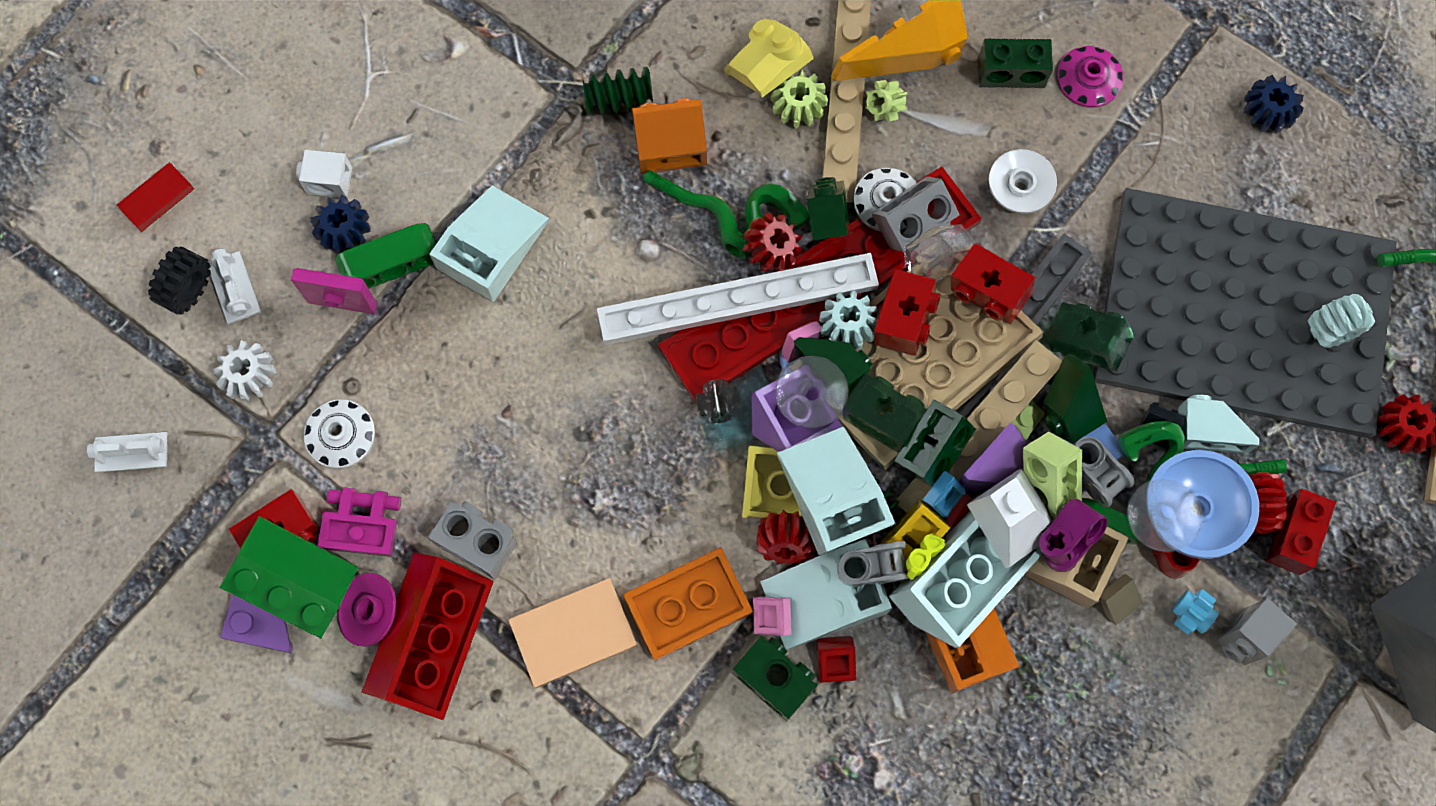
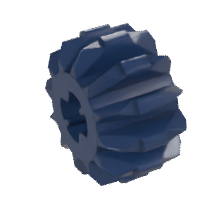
(1273, 104)
(346, 216)

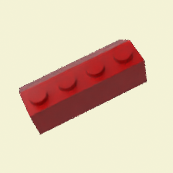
(429, 636)

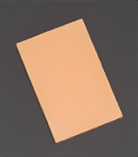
(572, 633)

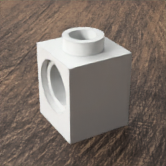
(324, 173)

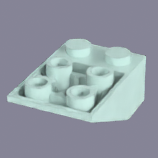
(488, 242)
(834, 490)
(822, 601)

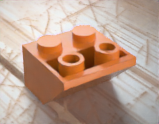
(670, 135)
(978, 658)

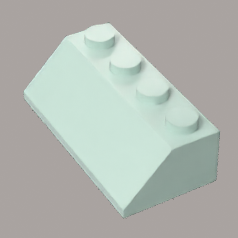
(959, 584)

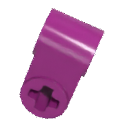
(1071, 534)

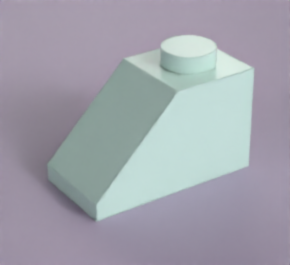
(1214, 427)

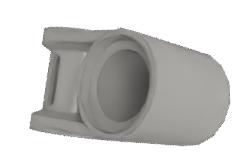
(1102, 471)
(876, 564)

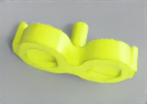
(920, 558)

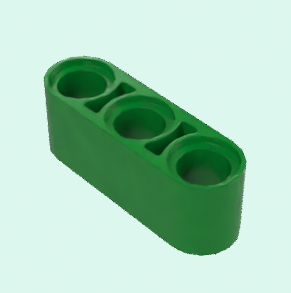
(389, 255)

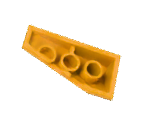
(909, 46)

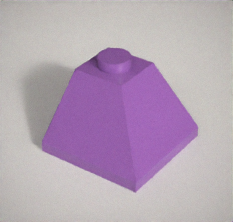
(996, 462)

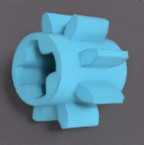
(1195, 611)

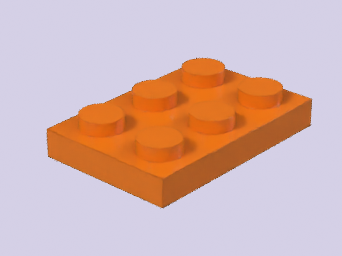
(688, 604)

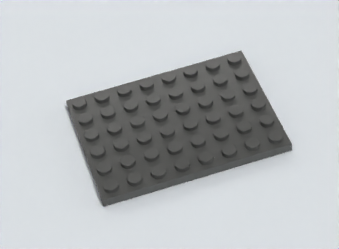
(1227, 305)

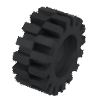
(179, 280)

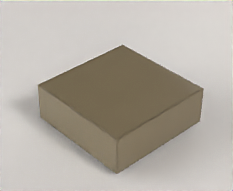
(1120, 599)

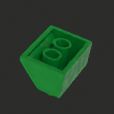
(289, 577)

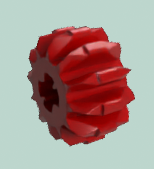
(774, 230)
(1396, 419)
(1271, 502)
(784, 538)

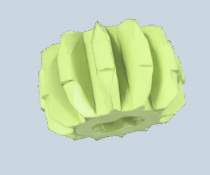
(804, 110)

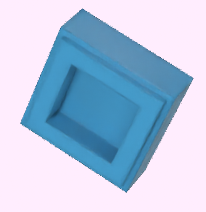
(944, 494)

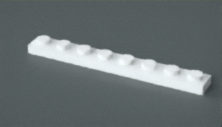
(737, 298)

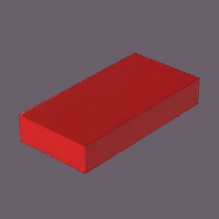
(155, 197)

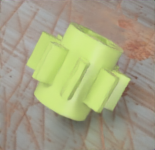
(886, 100)

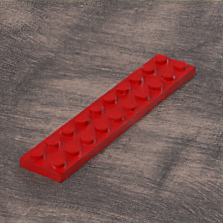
(738, 345)

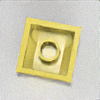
(769, 57)
(766, 485)

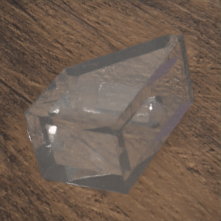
(938, 251)

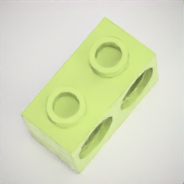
(1054, 471)

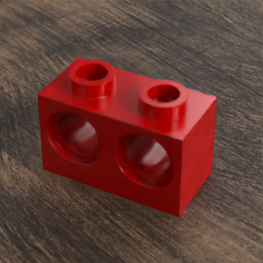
(1302, 536)

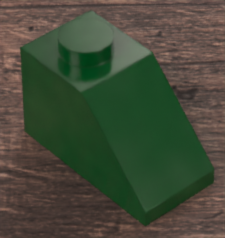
(843, 354)
(1074, 401)

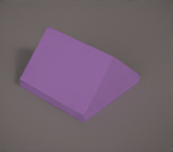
(774, 428)

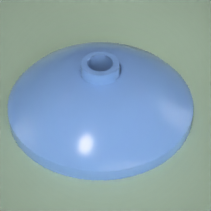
(1225, 496)

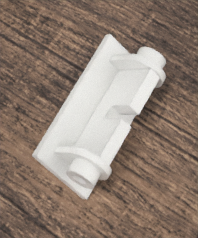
(233, 286)
(129, 452)

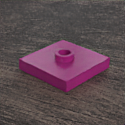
(334, 290)

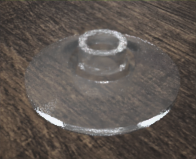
(808, 374)
(1153, 526)

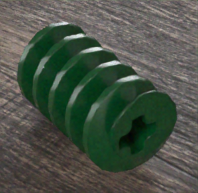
(617, 91)

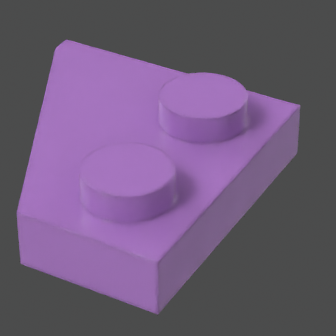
(255, 627)

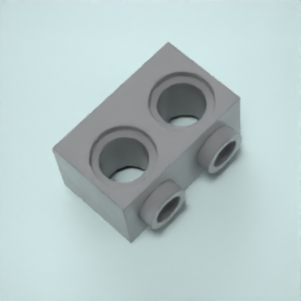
(913, 207)
(469, 546)
(1255, 632)

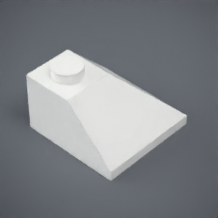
(1011, 517)

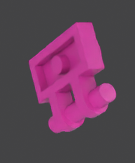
(355, 532)

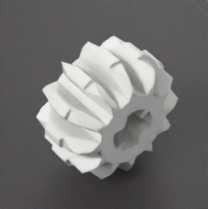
(234, 380)

